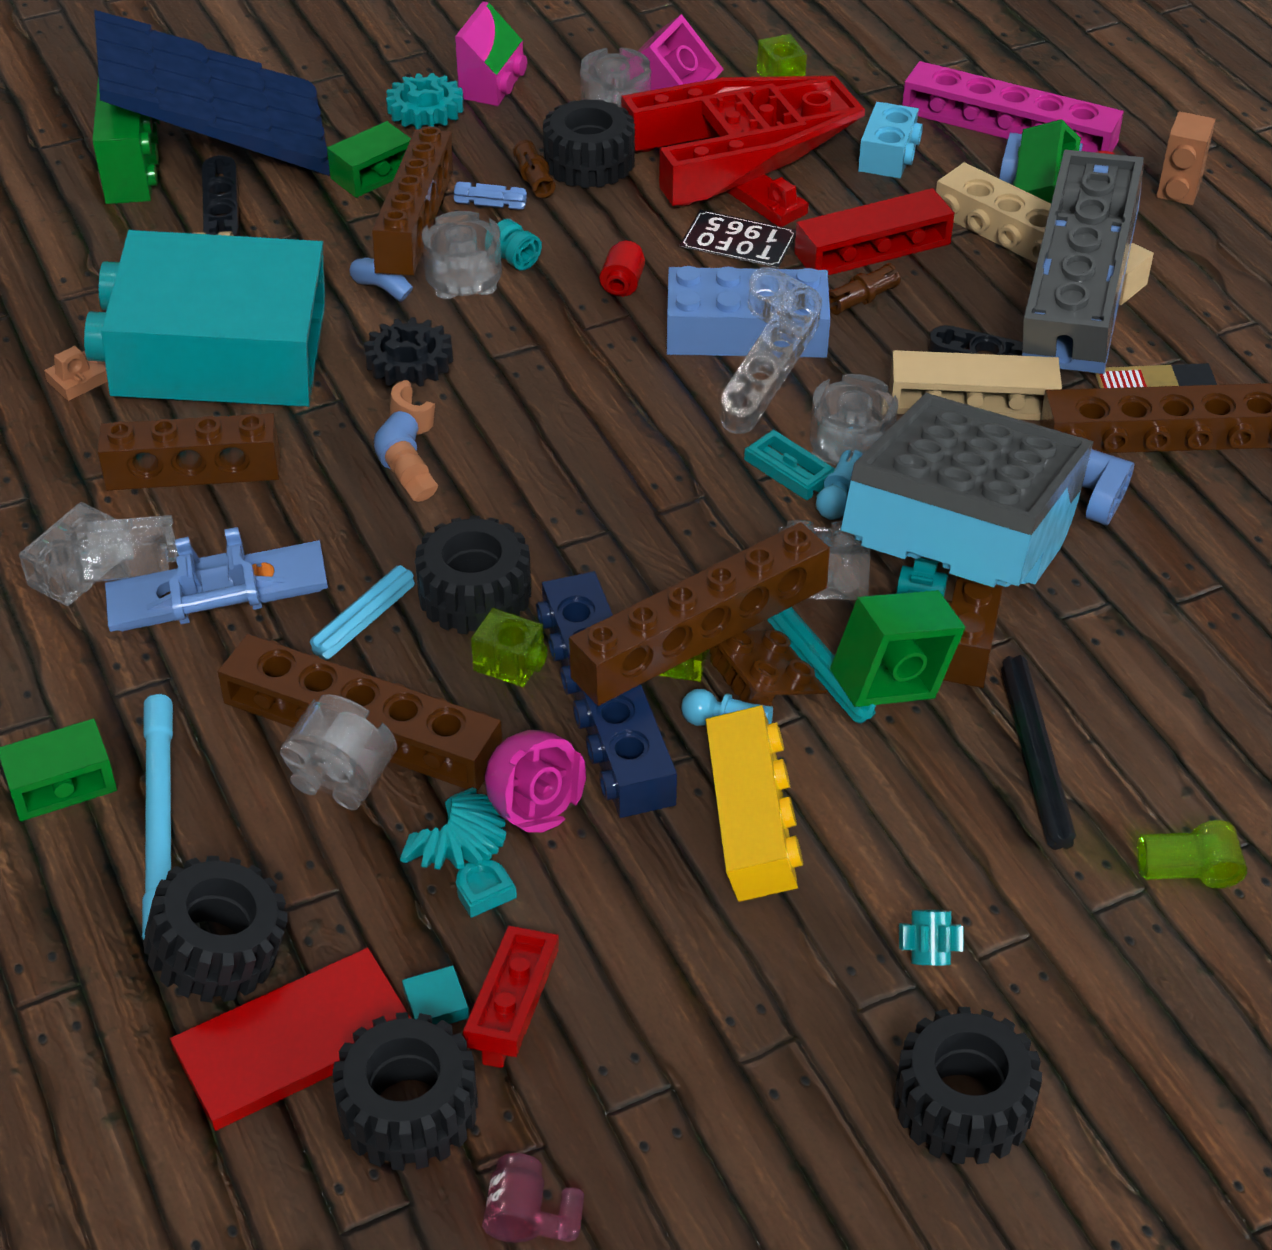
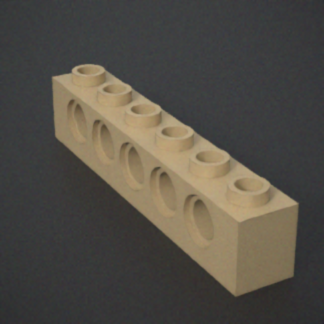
(1017, 219)

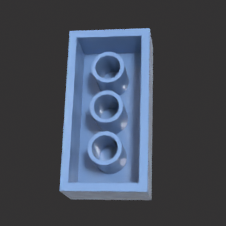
(712, 313)

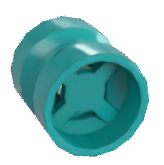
(518, 246)

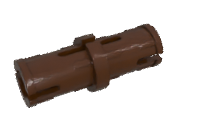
(541, 170)
(863, 288)

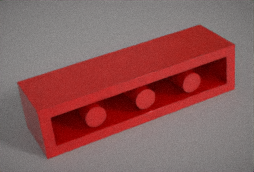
(874, 232)

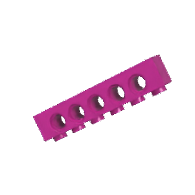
(1004, 107)

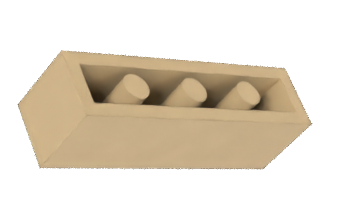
(987, 381)

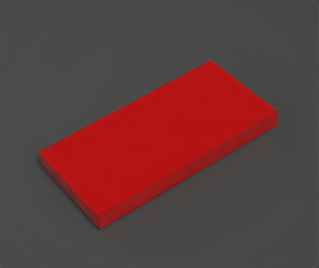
(283, 1038)

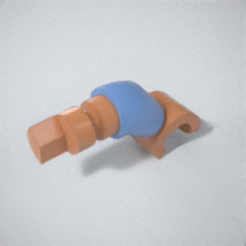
(397, 446)

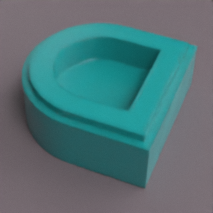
(484, 887)

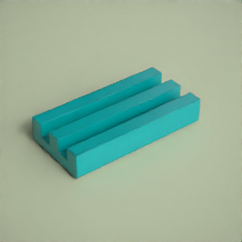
(785, 468)

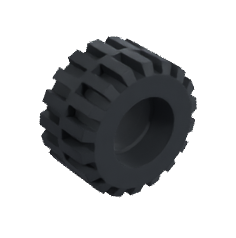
(589, 143)
(470, 570)
(207, 961)
(962, 1122)
(412, 1128)

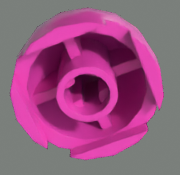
(534, 779)

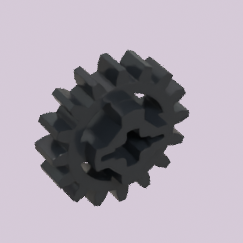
(408, 352)

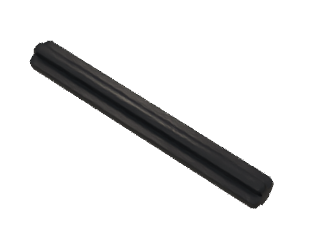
(1038, 753)

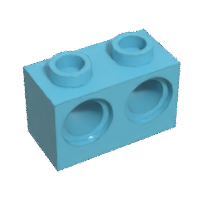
(890, 140)

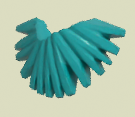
(470, 835)

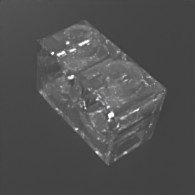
(50, 558)

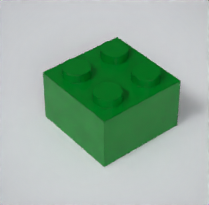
(897, 648)

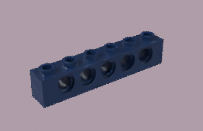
(620, 731)

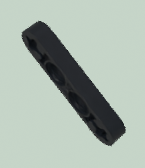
(216, 203)

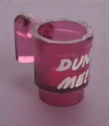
(516, 1202)

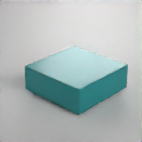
(436, 995)

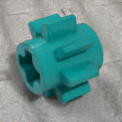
(922, 577)
(931, 937)

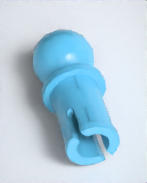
(833, 498)
(702, 704)

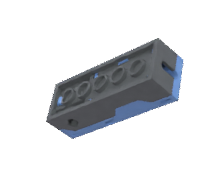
(1083, 259)

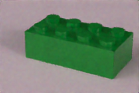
(125, 152)

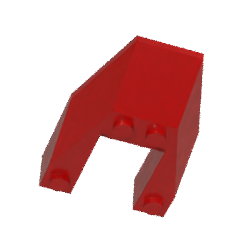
(759, 126)

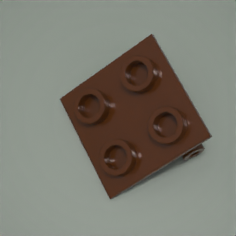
(763, 666)

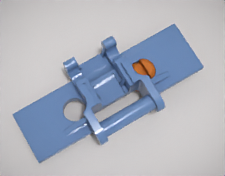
(214, 582)

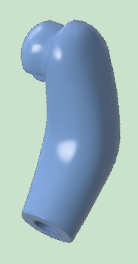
(364, 273)

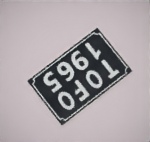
(738, 238)

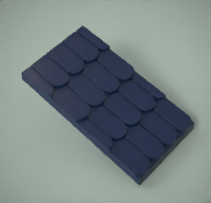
(209, 92)

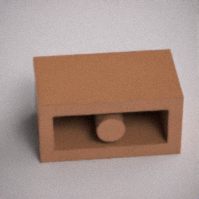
(1185, 158)

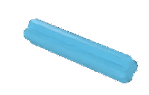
(362, 612)

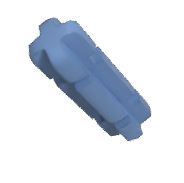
(490, 195)

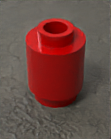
(622, 268)

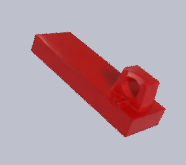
(772, 199)
(510, 994)

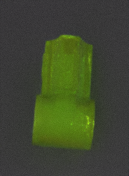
(1206, 853)

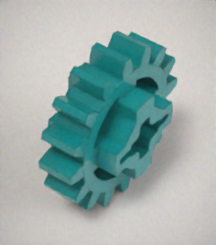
(424, 100)

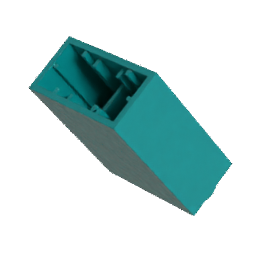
(210, 318)

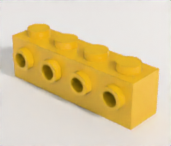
(751, 803)

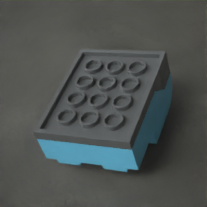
(968, 491)

